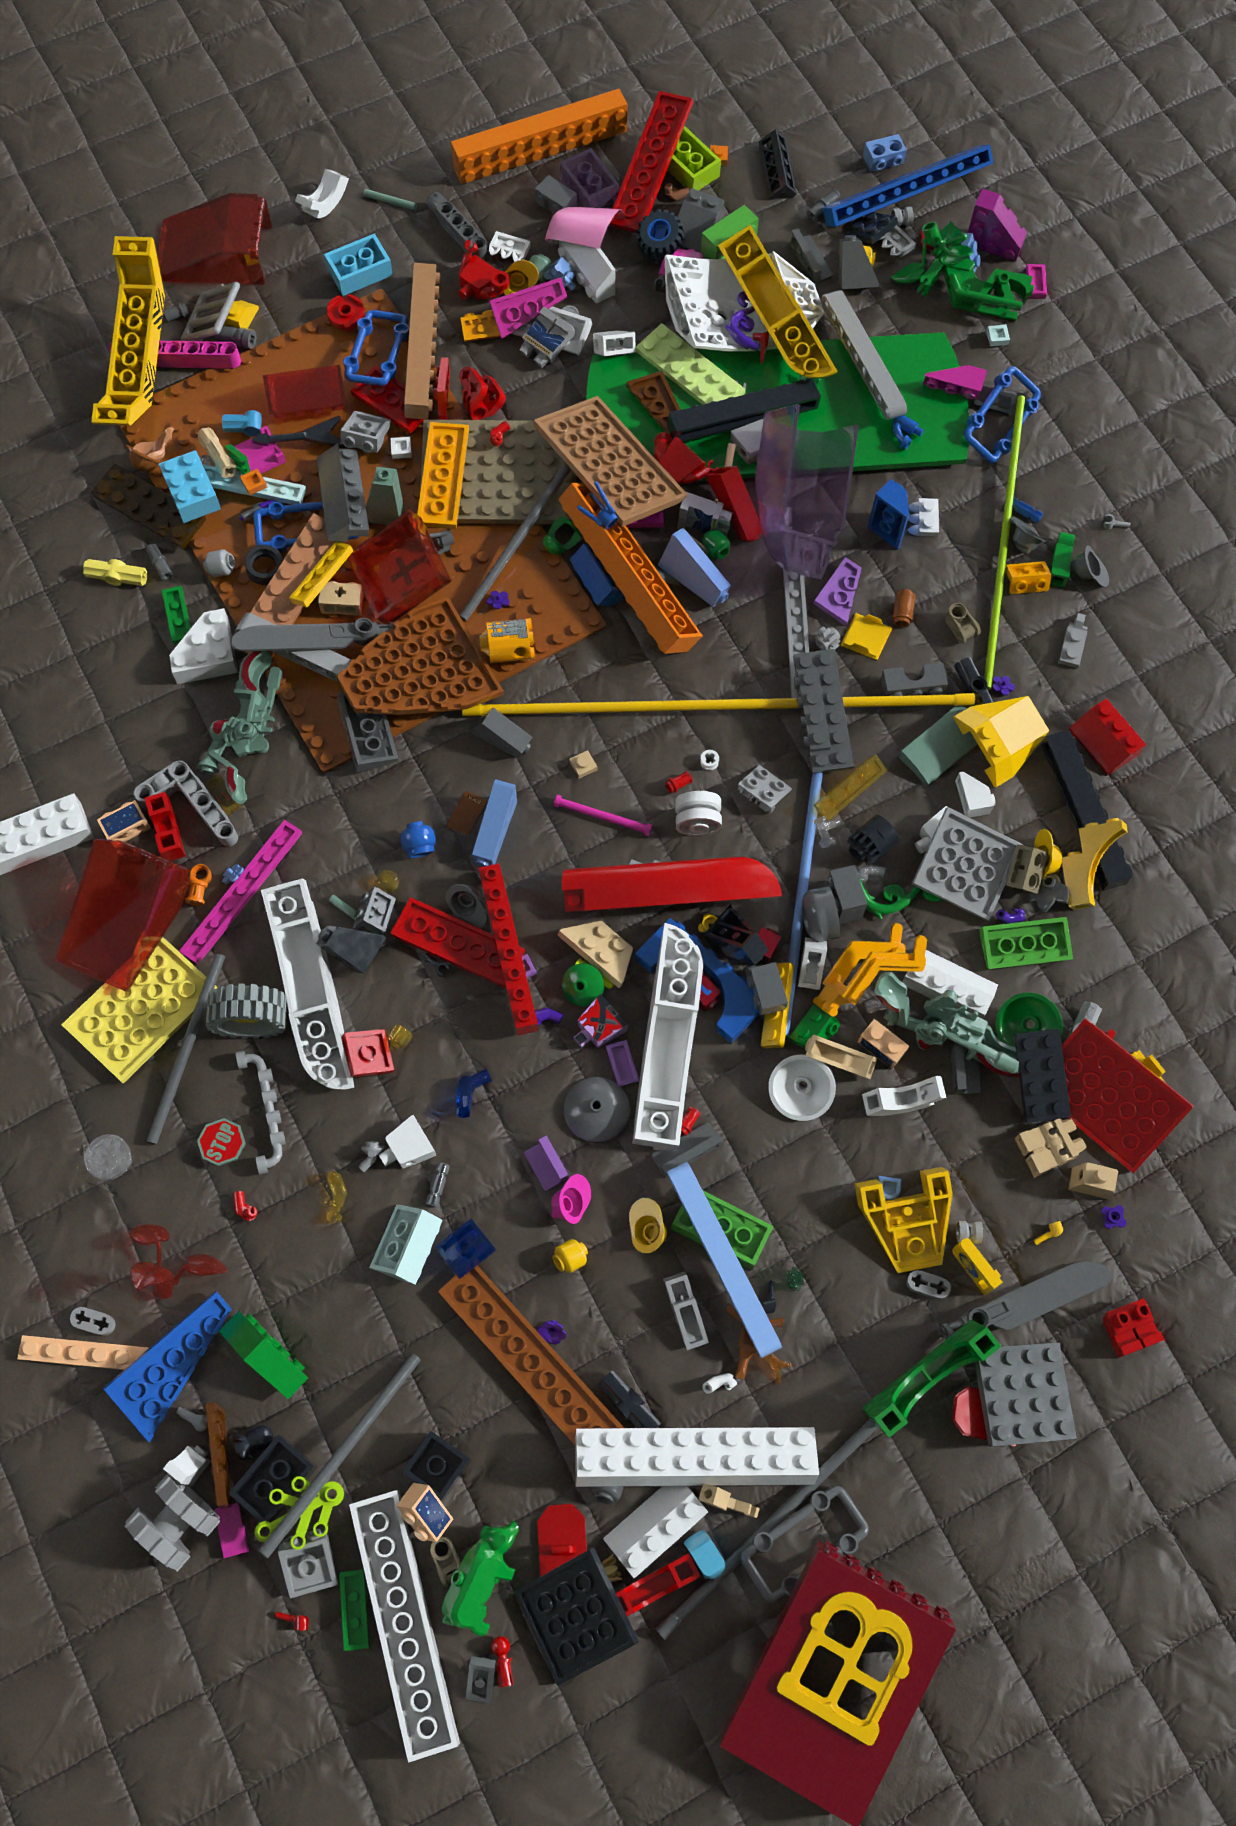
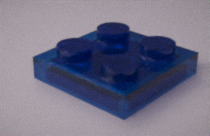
(465, 1248)

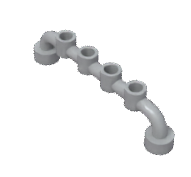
(273, 1117)

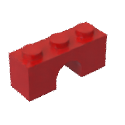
(166, 827)

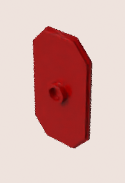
(968, 1413)
(560, 1536)

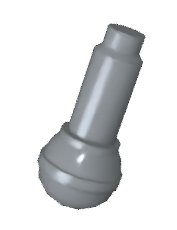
(198, 1421)

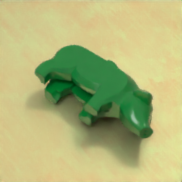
(477, 1577)

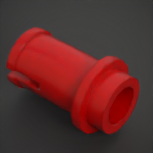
(678, 782)
(688, 1120)

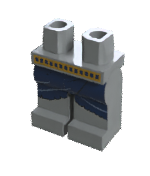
(546, 337)
(703, 515)

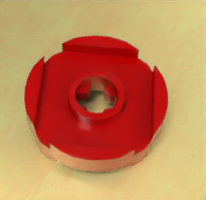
(345, 321)

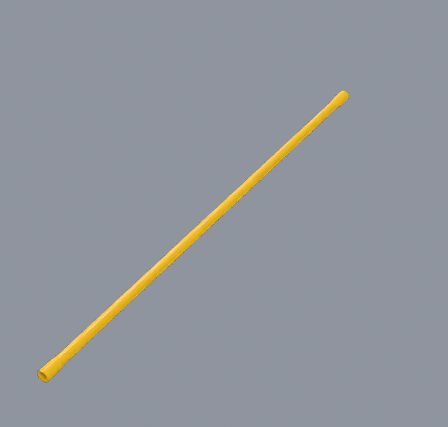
(965, 699)

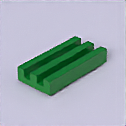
(238, 458)

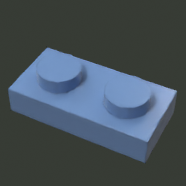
(973, 245)

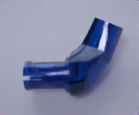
(465, 1091)

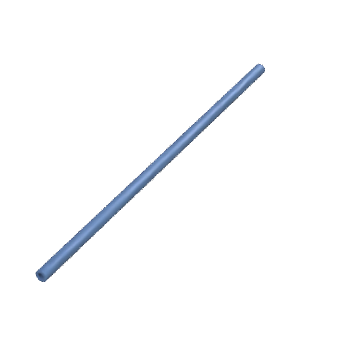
(802, 888)

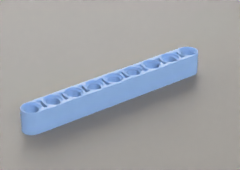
(724, 1260)

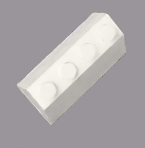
(591, 269)
(944, 975)
(654, 1527)

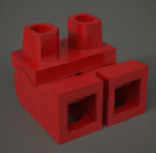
(1131, 1328)

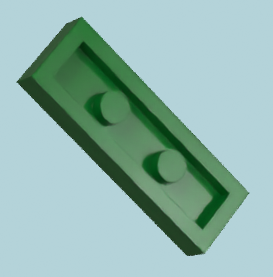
(176, 613)
(354, 1610)

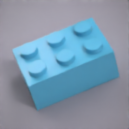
(358, 264)
(189, 486)

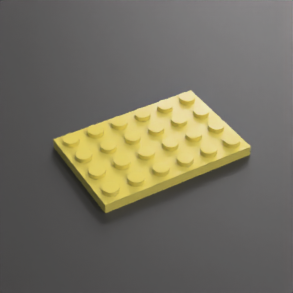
(132, 1025)

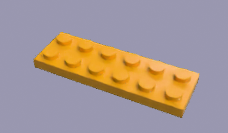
(443, 475)

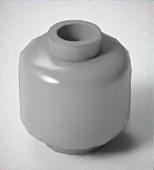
(219, 563)

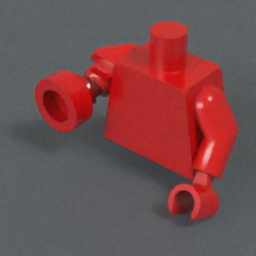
(479, 277)
(679, 459)

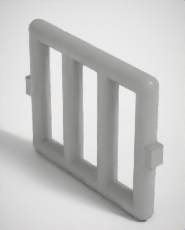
(219, 318)

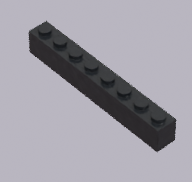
(741, 410)
(1084, 803)

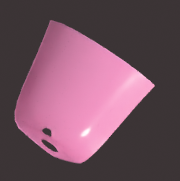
(580, 225)

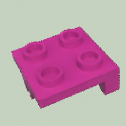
(261, 456)

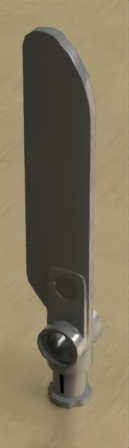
(307, 636)
(1036, 1297)

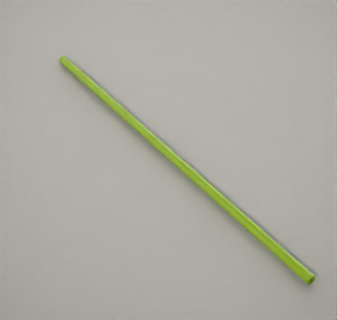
(1004, 541)

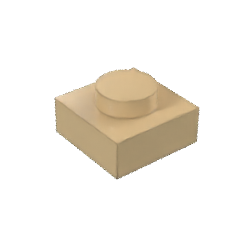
(583, 764)

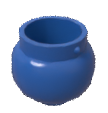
(418, 840)

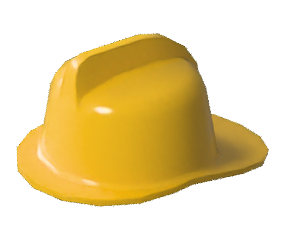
(521, 276)
(1054, 860)
(647, 1225)

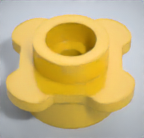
(707, 919)

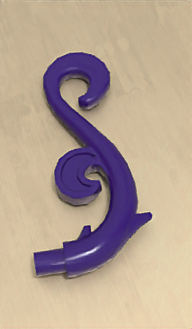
(747, 324)

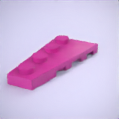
(522, 306)

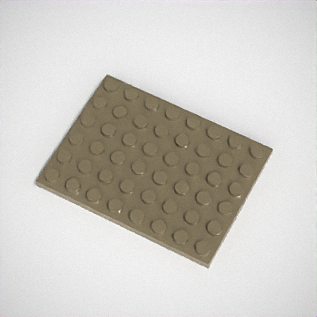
(506, 479)

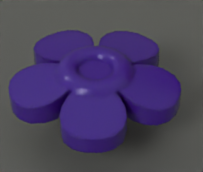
(498, 599)
(1002, 685)

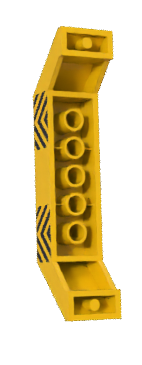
(134, 334)

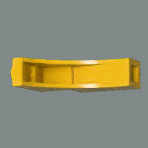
(1081, 867)

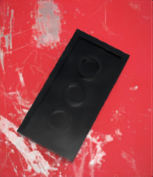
(1042, 1075)

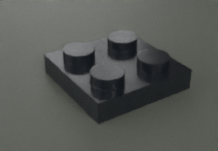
(873, 227)

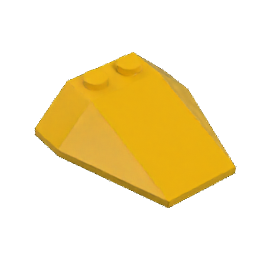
(1005, 733)

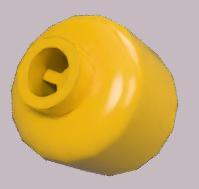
(570, 1256)

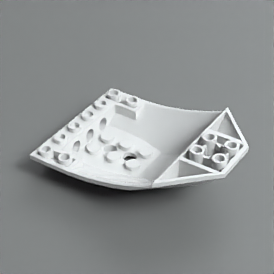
(707, 287)

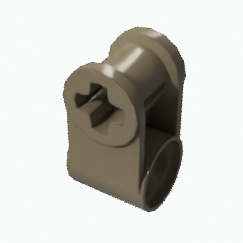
(961, 626)
(447, 1562)

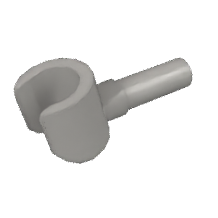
(1110, 522)

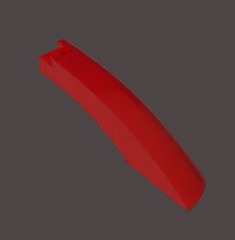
(667, 883)

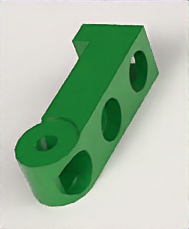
(1061, 559)

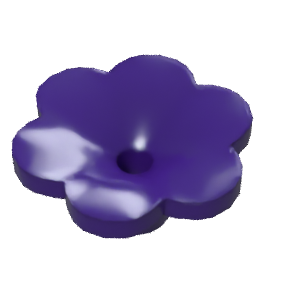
(552, 1332)

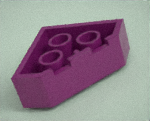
(996, 227)

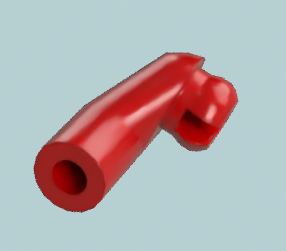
(497, 433)
(241, 1208)

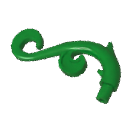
(902, 900)

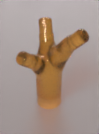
(776, 1365)

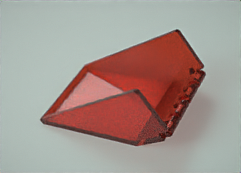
(215, 241)
(121, 911)

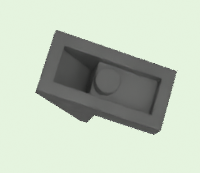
(480, 1679)

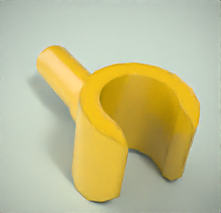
(1055, 1230)

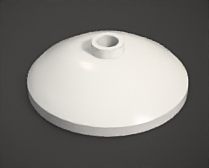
(801, 1102)

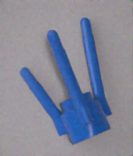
(607, 514)

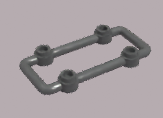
(763, 1541)

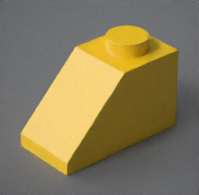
(241, 314)

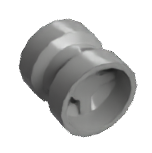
(904, 216)
(973, 1231)

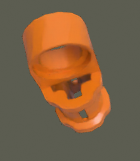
(197, 886)

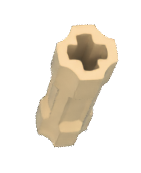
(222, 461)

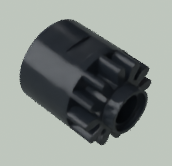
(872, 840)

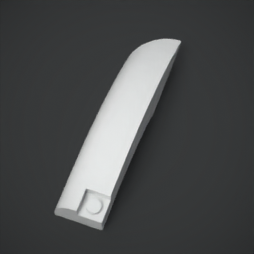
(308, 984)
(668, 1041)

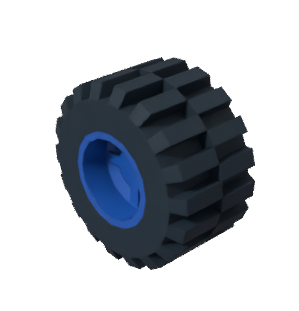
(660, 235)

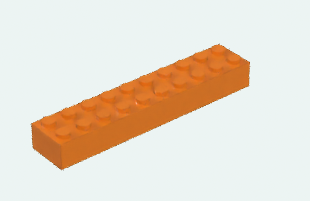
(539, 136)
(633, 574)

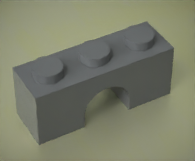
(932, 681)

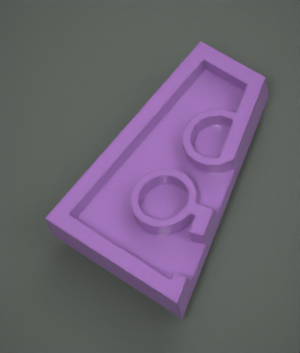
(839, 591)

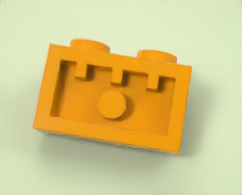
(479, 326)
(1028, 577)

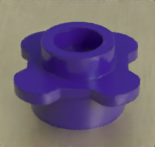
(1109, 1222)

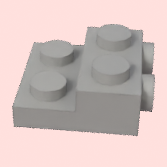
(365, 431)
(309, 1567)

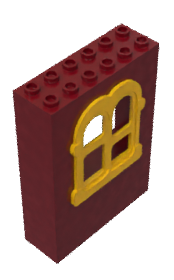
(808, 1737)

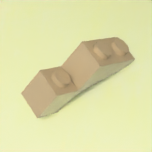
(840, 1056)

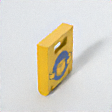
(976, 1266)

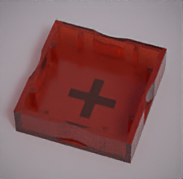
(399, 567)

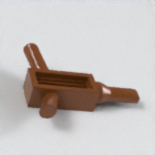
(745, 1344)

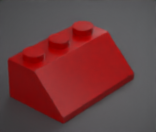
(1107, 737)

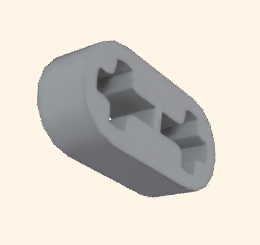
(926, 1290)
(90, 1326)

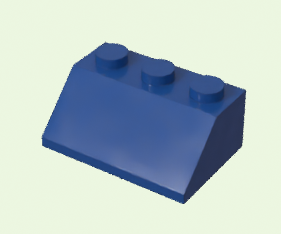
(890, 513)
(595, 578)

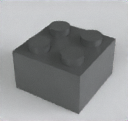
(847, 893)

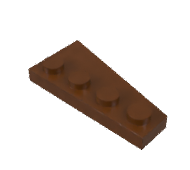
(655, 396)
(219, 1453)

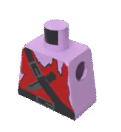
(600, 1024)

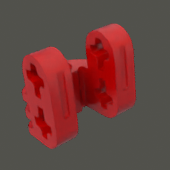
(480, 402)

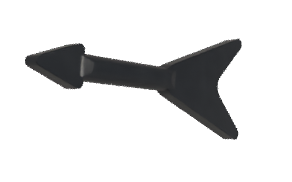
(317, 434)

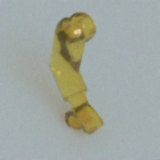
(339, 1191)

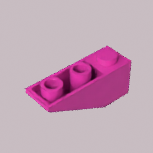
(959, 380)

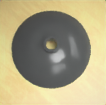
(601, 1123)

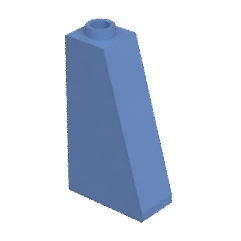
(693, 569)
(495, 823)

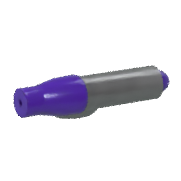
(249, 513)

